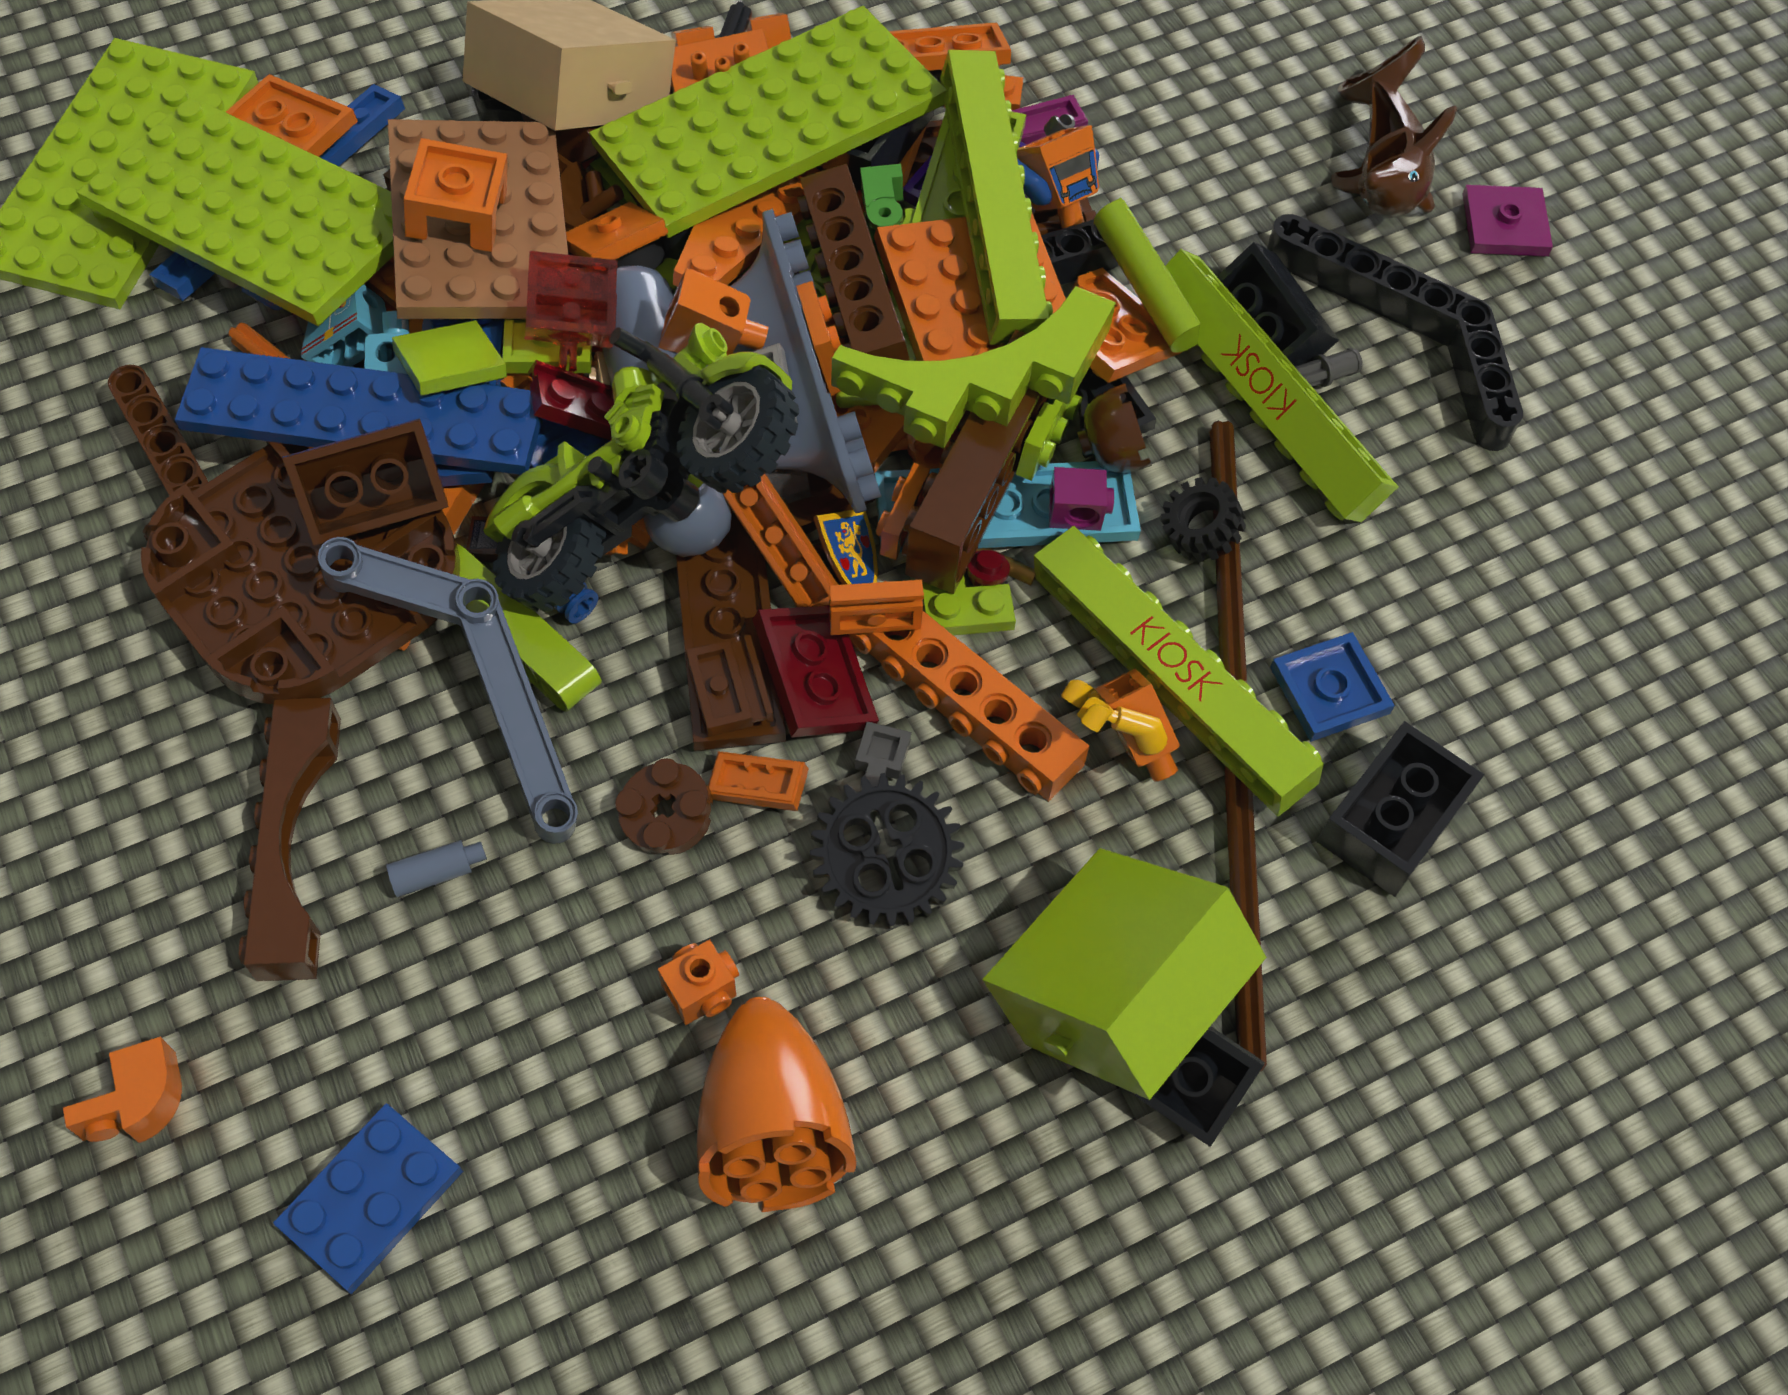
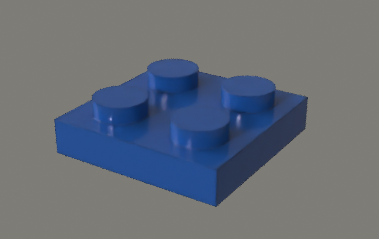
(1331, 686)

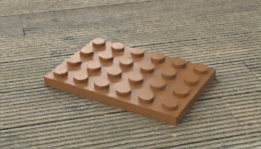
(444, 273)

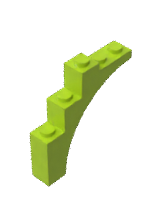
(988, 384)

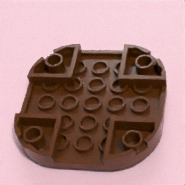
(250, 587)

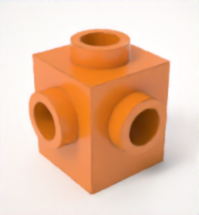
(699, 981)

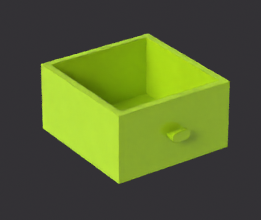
(1126, 970)

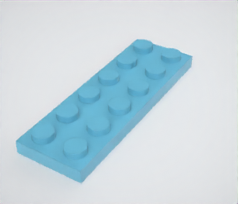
(1024, 510)

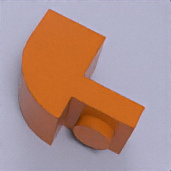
(143, 1099)

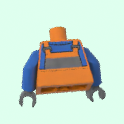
(1061, 169)

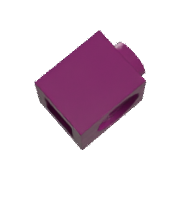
(1079, 498)

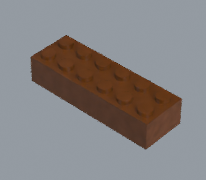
(966, 493)

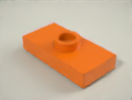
(758, 780)

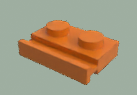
(876, 607)

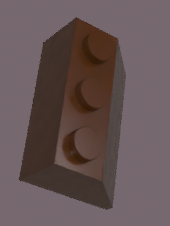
(366, 481)

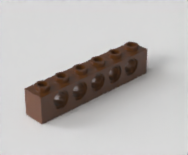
(851, 263)

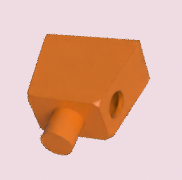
(715, 305)

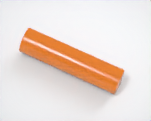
(782, 543)

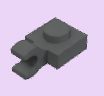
(882, 751)

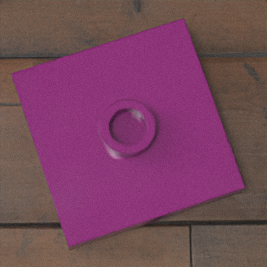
(1507, 220)

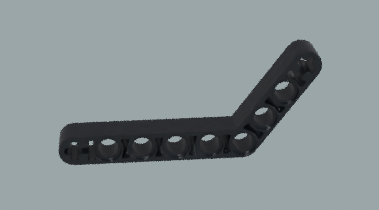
(1419, 304)

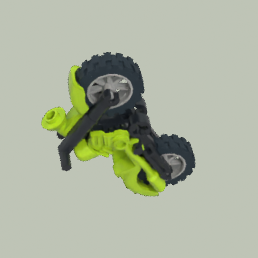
(661, 450)

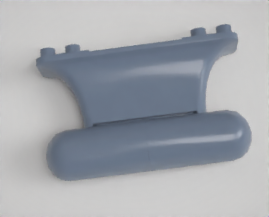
(823, 442)

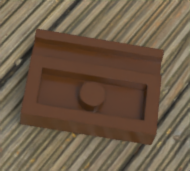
(729, 685)

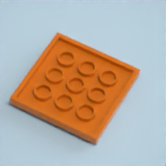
(939, 288)

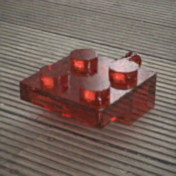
(570, 302)

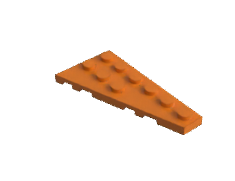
(732, 239)

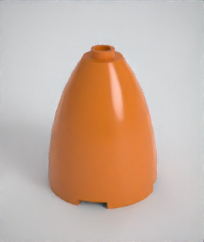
(769, 1105)

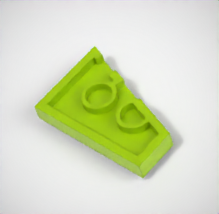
(1048, 428)

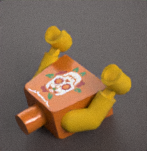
(1134, 715)

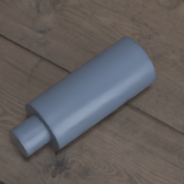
(433, 866)

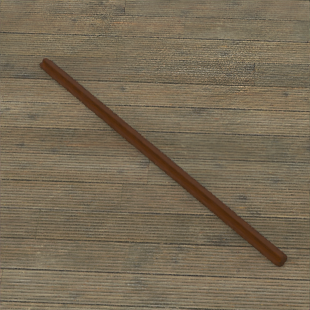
(1239, 798)

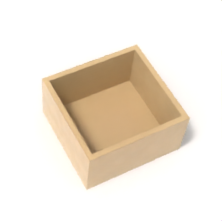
(565, 60)

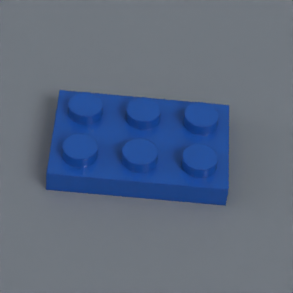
(368, 1198)

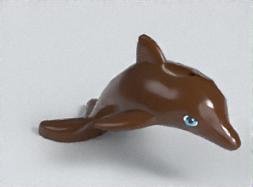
(1399, 150)

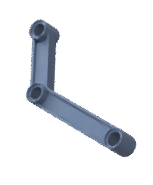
(493, 652)

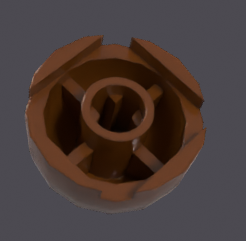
(1113, 433)

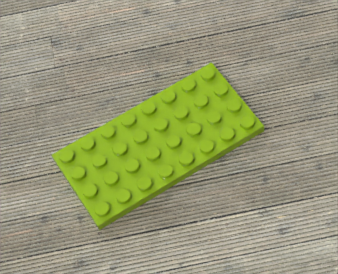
(767, 119)
(249, 209)
(45, 228)

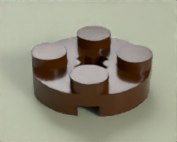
(640, 800)

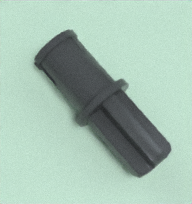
(1325, 369)

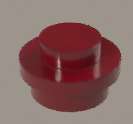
(988, 568)

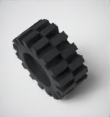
(1191, 503)

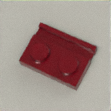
(570, 399)

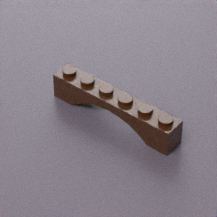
(302, 747)

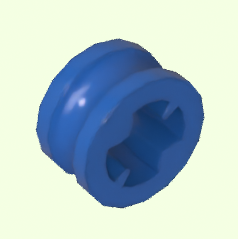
(579, 605)

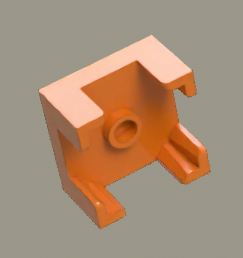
(456, 186)

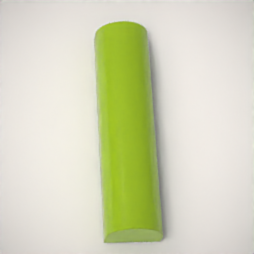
(1148, 276)

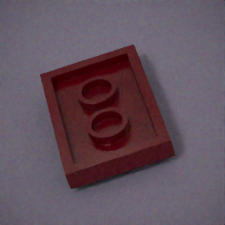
(813, 672)

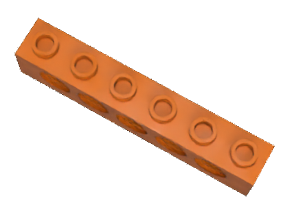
(992, 695)

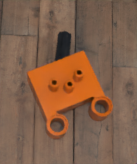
(703, 58)

